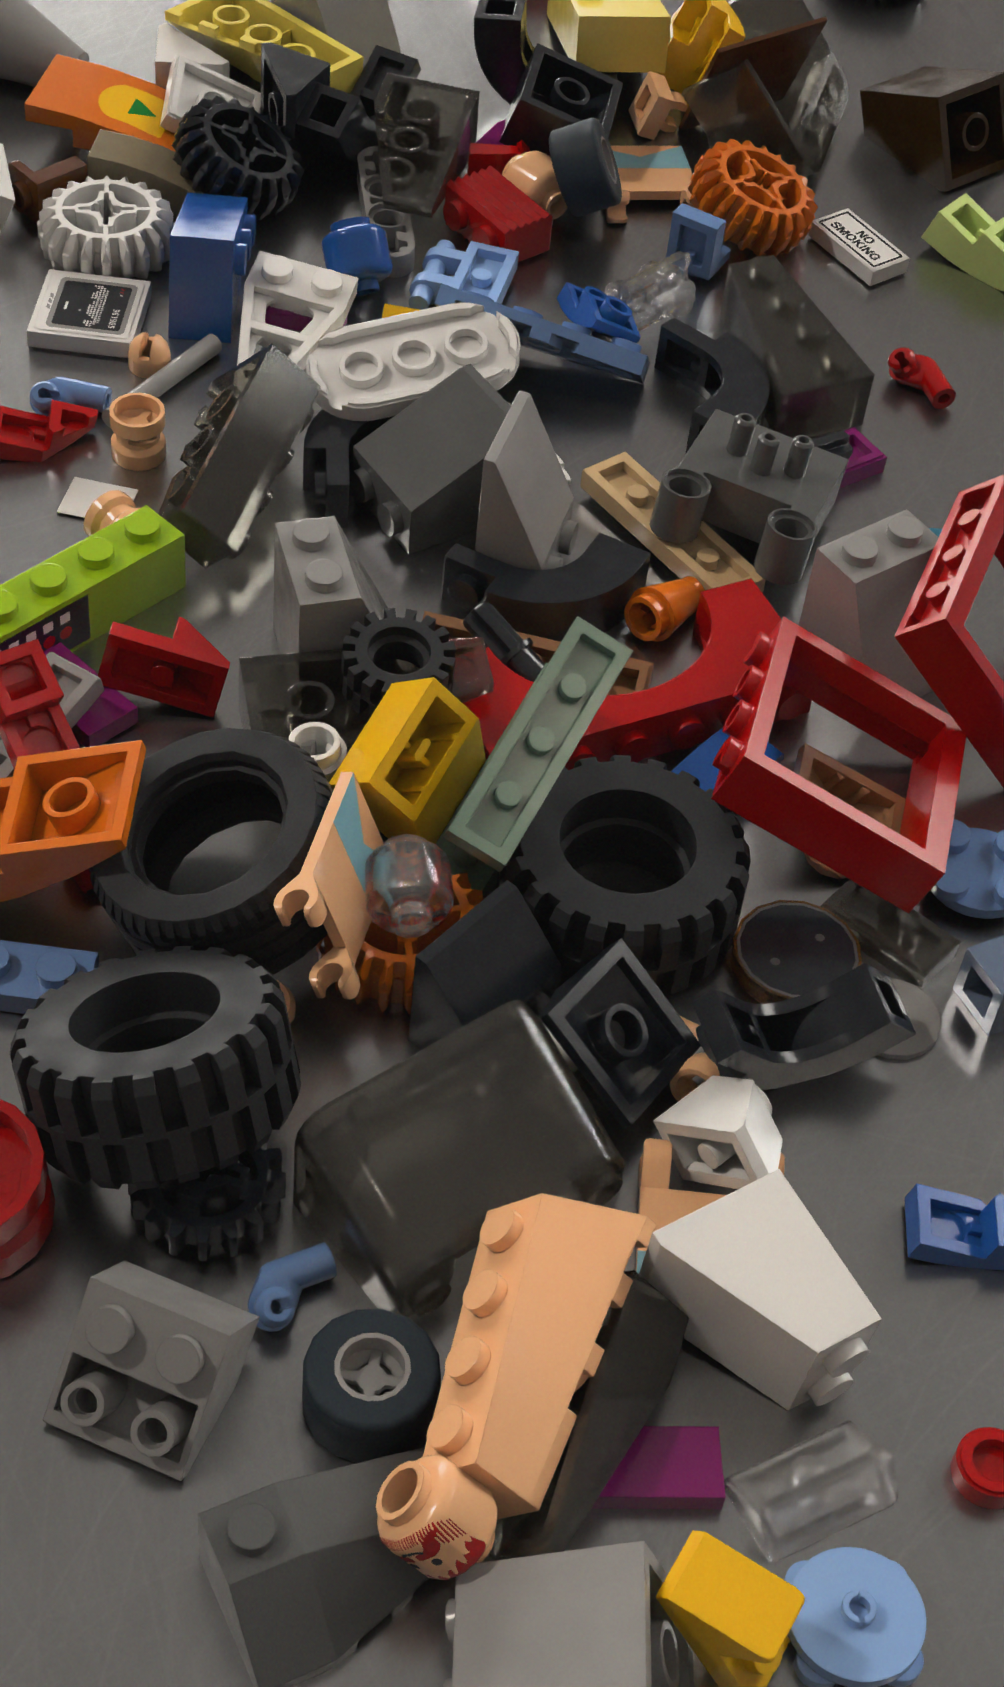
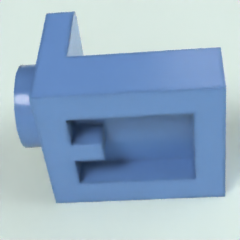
(702, 237)

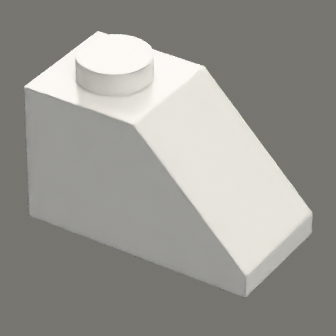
(722, 1133)

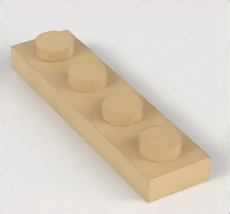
(630, 495)

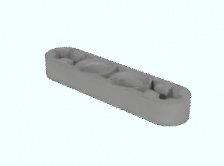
(398, 236)

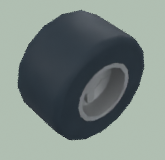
(585, 167)
(371, 1356)

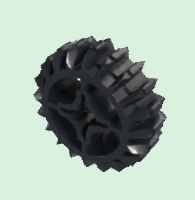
(238, 154)

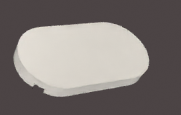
(392, 361)

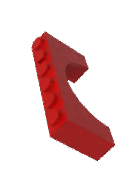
(670, 714)

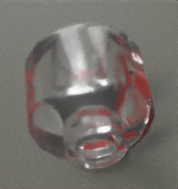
(408, 886)

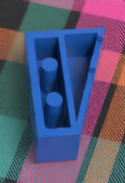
(207, 264)

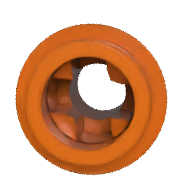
(662, 608)

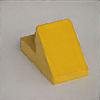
(730, 1611)

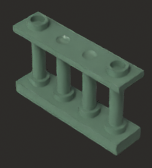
(532, 752)

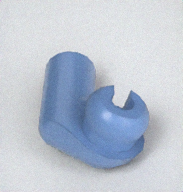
(69, 391)
(282, 1281)

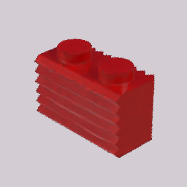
(496, 213)

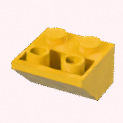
(416, 758)

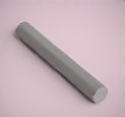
(176, 369)

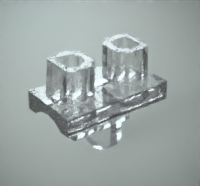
(657, 290)

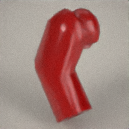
(921, 374)

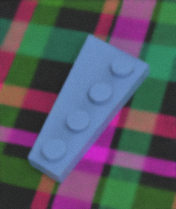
(562, 341)

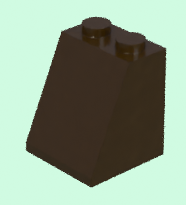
(939, 122)

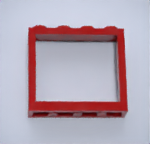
(936, 615)
(809, 818)

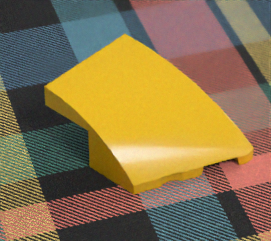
(694, 37)

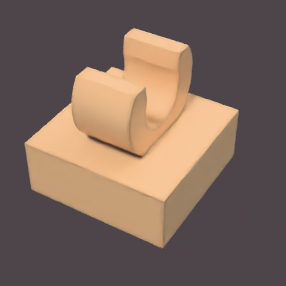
(652, 106)

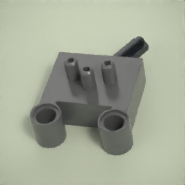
(754, 487)

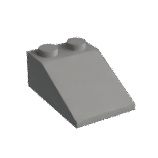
(524, 495)

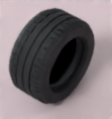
(184, 799)

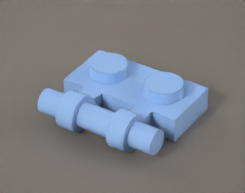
(479, 269)

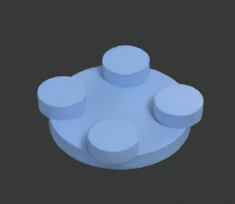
(857, 1621)

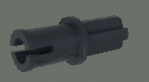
(503, 641)

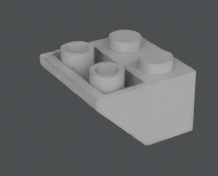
(149, 1367)

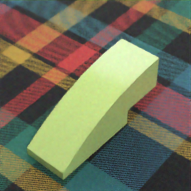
(969, 240)

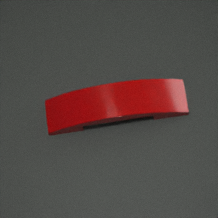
(32, 712)

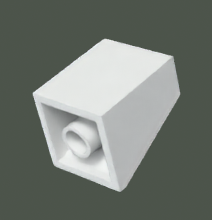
(765, 1292)

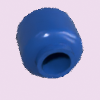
(359, 251)

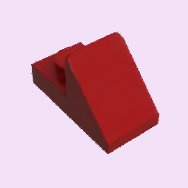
(173, 670)

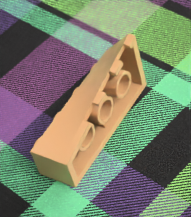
(529, 1340)

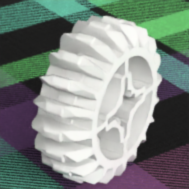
(106, 228)

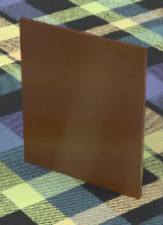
(773, 56)

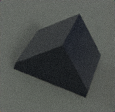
(285, 89)

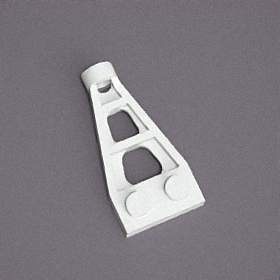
(294, 288)

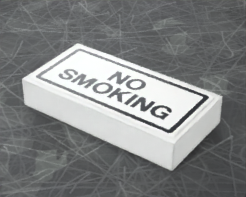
(859, 247)

